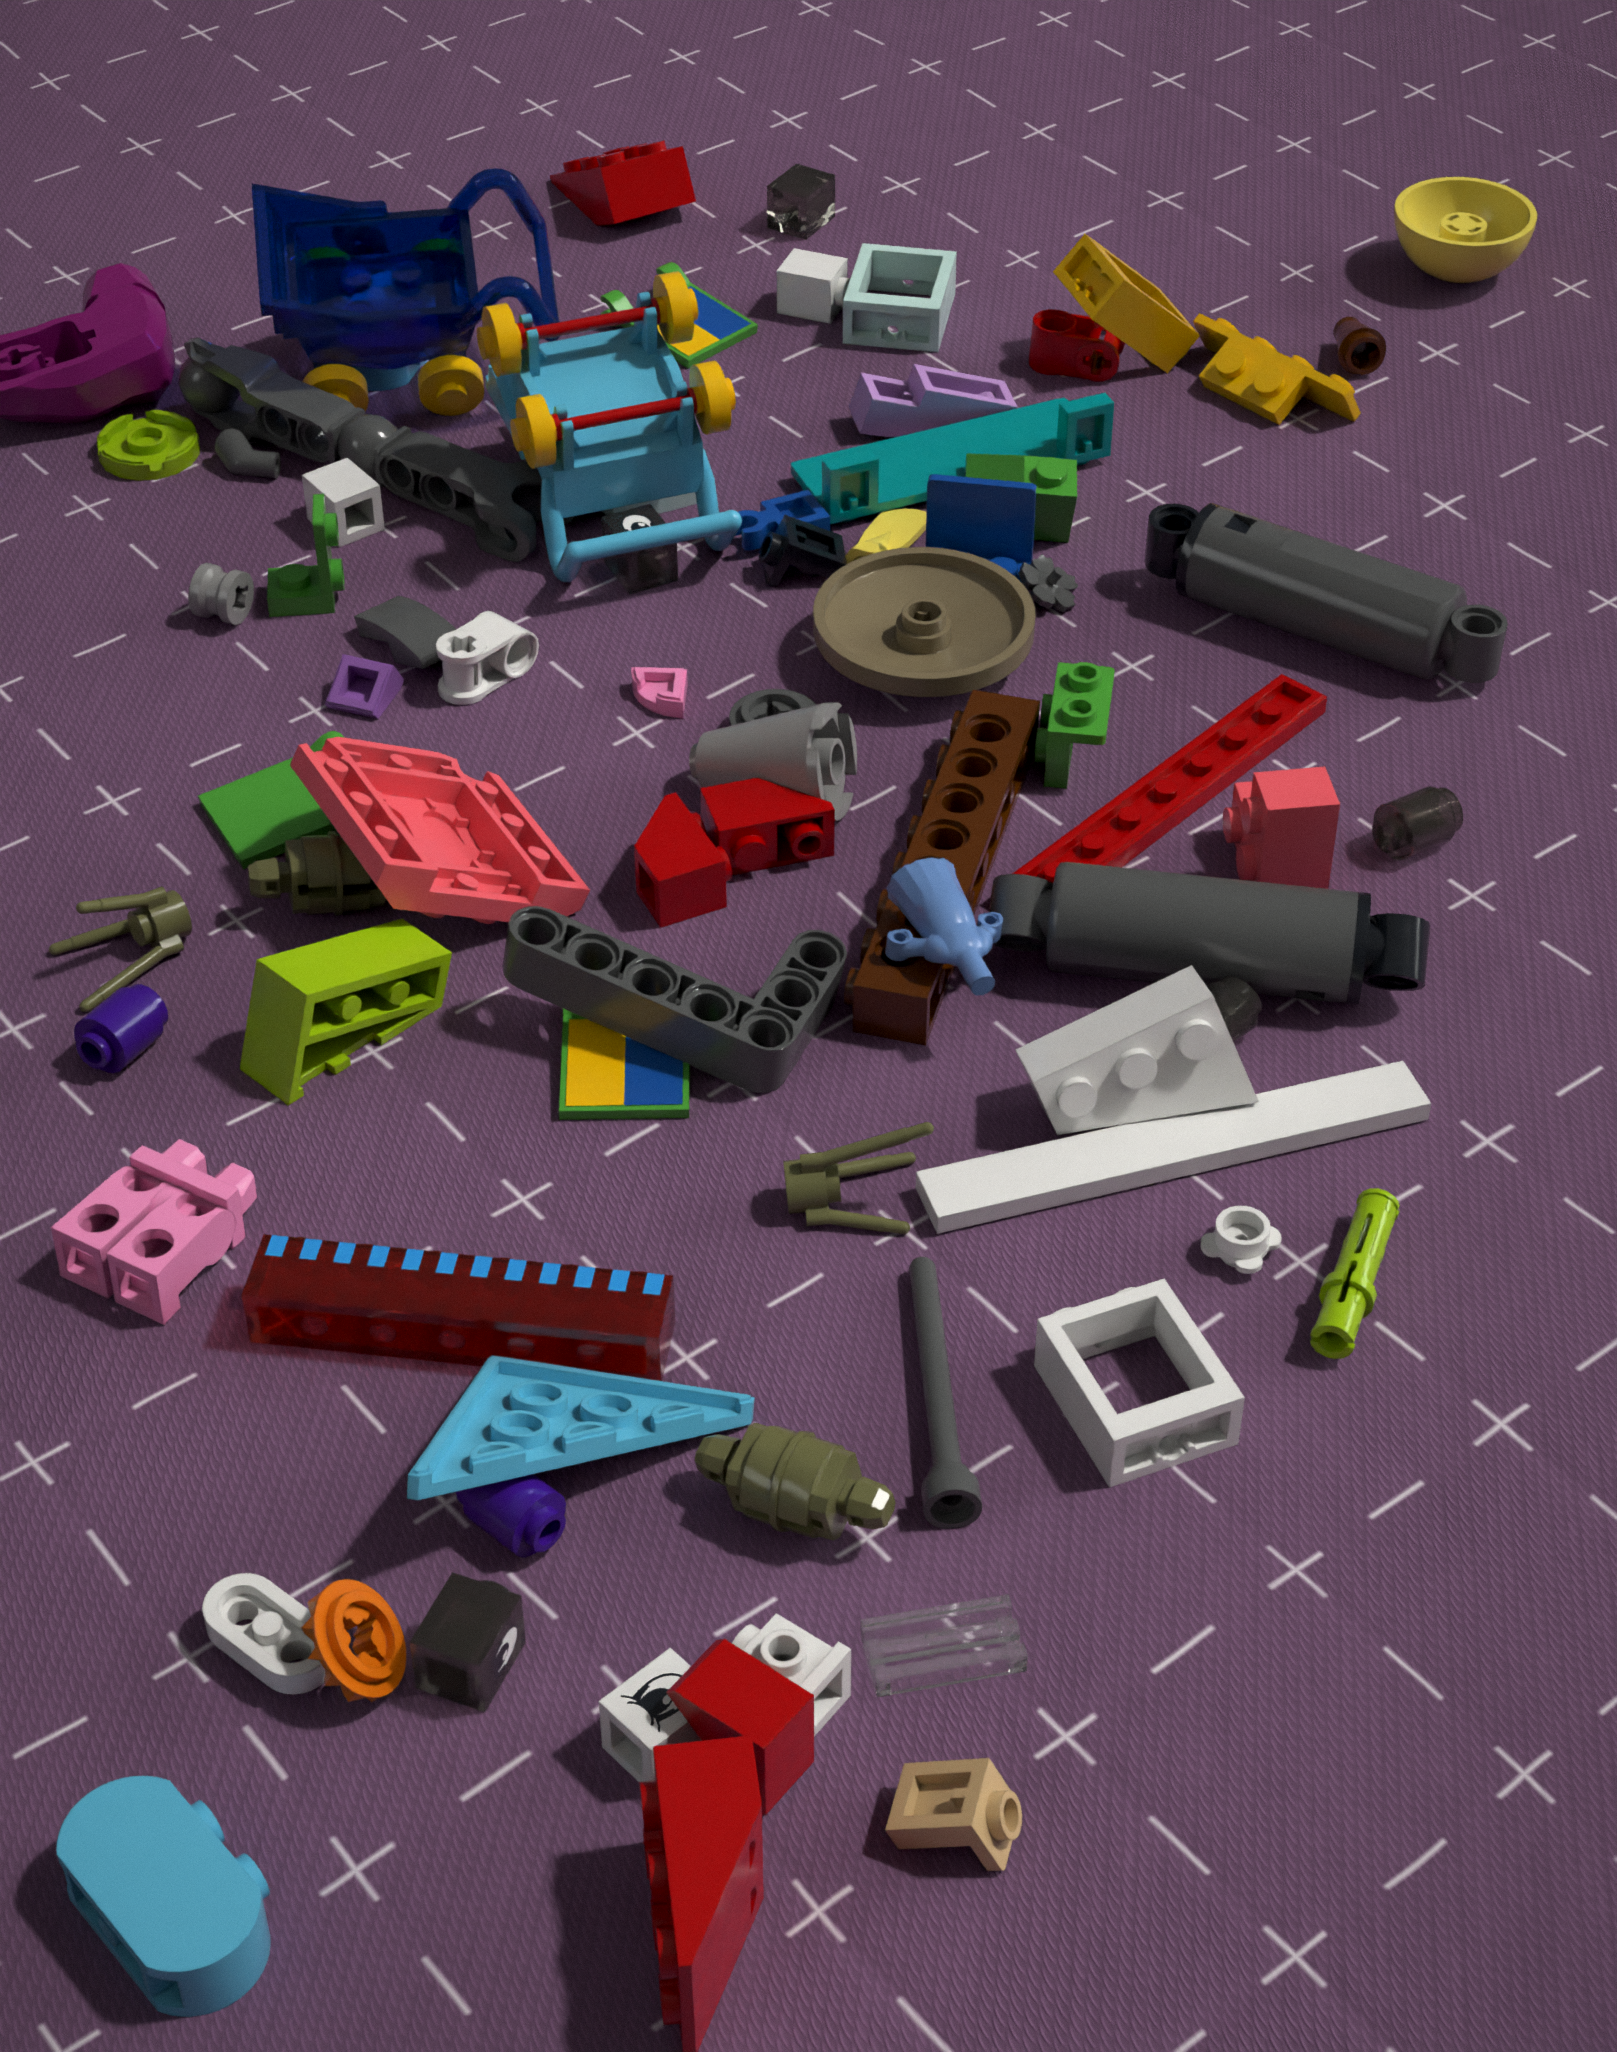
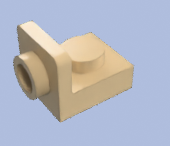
(955, 1807)

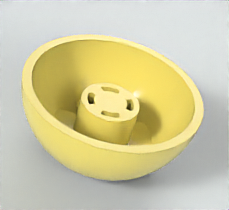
(1463, 227)

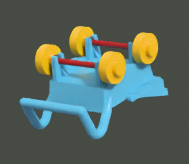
(612, 419)

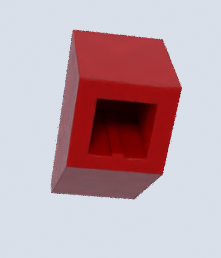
(766, 824)
(679, 866)

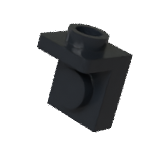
(803, 546)

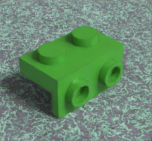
(1073, 714)

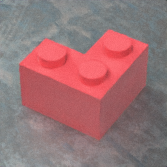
(1284, 827)

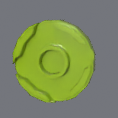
(148, 446)

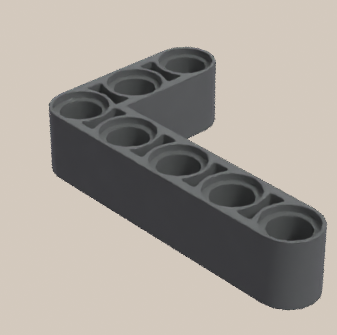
(674, 1009)

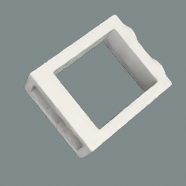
(1133, 1441)

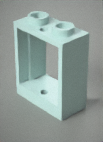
(918, 319)

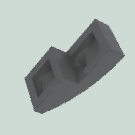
(407, 628)

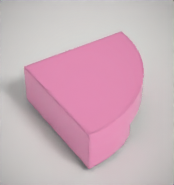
(661, 689)

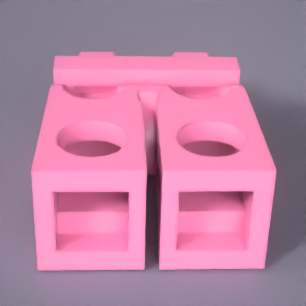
(153, 1228)

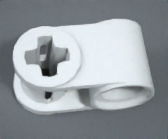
(483, 657)

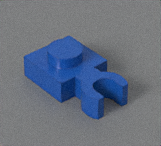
(797, 505)

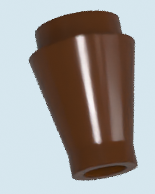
(1358, 346)

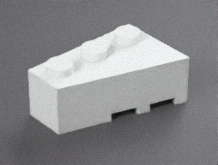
(1139, 1060)

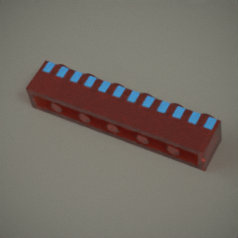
(457, 1307)

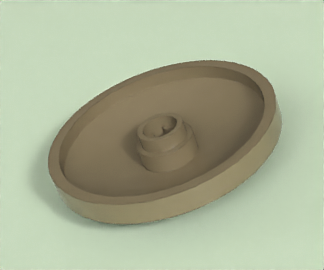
(923, 621)

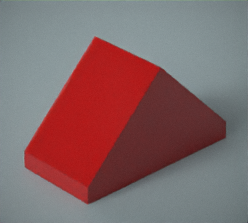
(740, 1696)

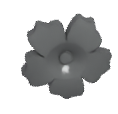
(1048, 584)

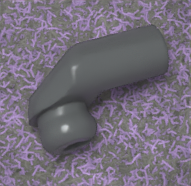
(242, 460)

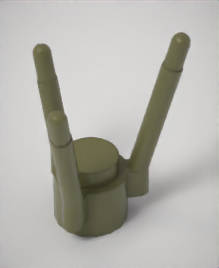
(158, 921)
(815, 1179)

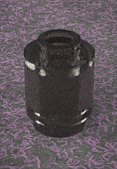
(1417, 822)

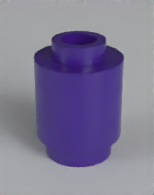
(120, 1028)
(517, 1513)

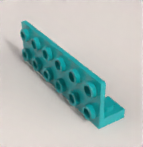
(898, 469)

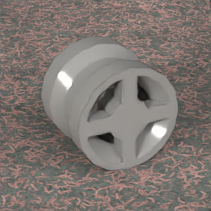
(221, 593)

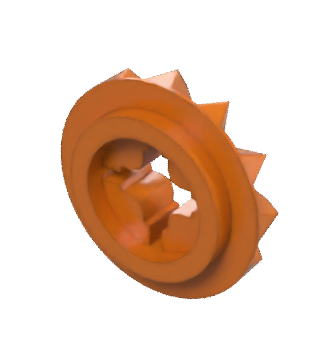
(377, 1641)

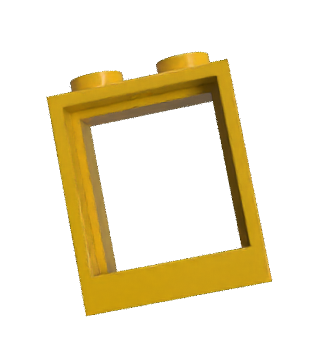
(1126, 303)

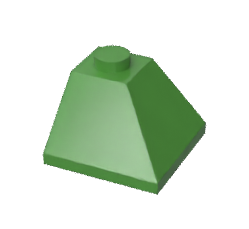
(1054, 484)

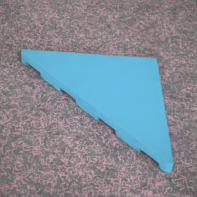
(550, 1416)

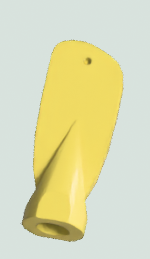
(890, 531)

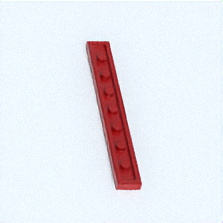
(1185, 780)

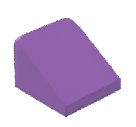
(363, 686)

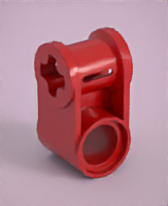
(1072, 346)

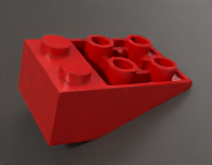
(627, 182)
(701, 1871)

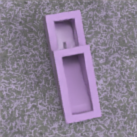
(924, 401)

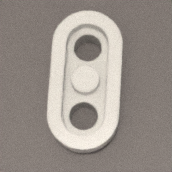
(272, 1637)

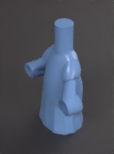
(944, 919)

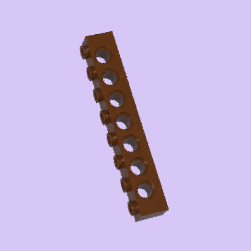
(965, 824)

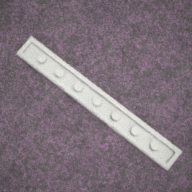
(1169, 1147)

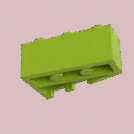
(335, 997)

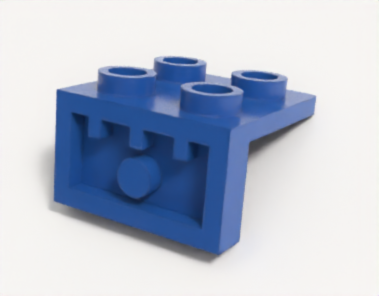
(982, 518)

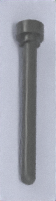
(950, 1490)

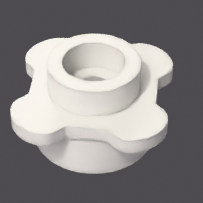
(1241, 1238)

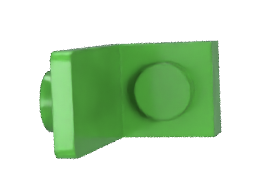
(309, 589)

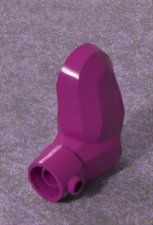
(90, 359)

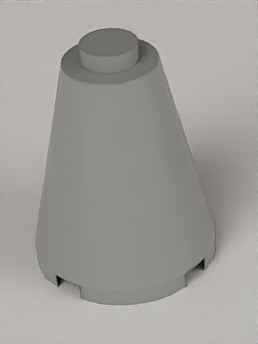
(795, 749)

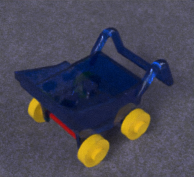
(389, 286)

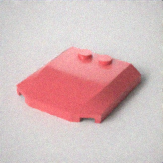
(436, 834)

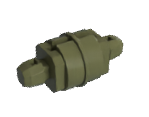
(318, 877)
(795, 1481)

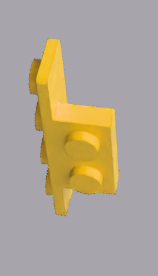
(1264, 379)

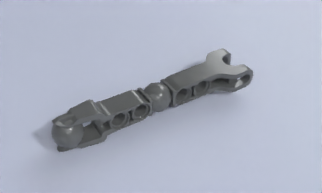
(427, 470)

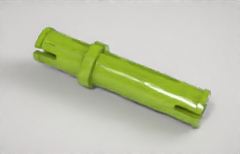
(1349, 1290)

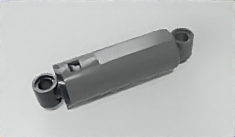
(1325, 592)
(1159, 923)

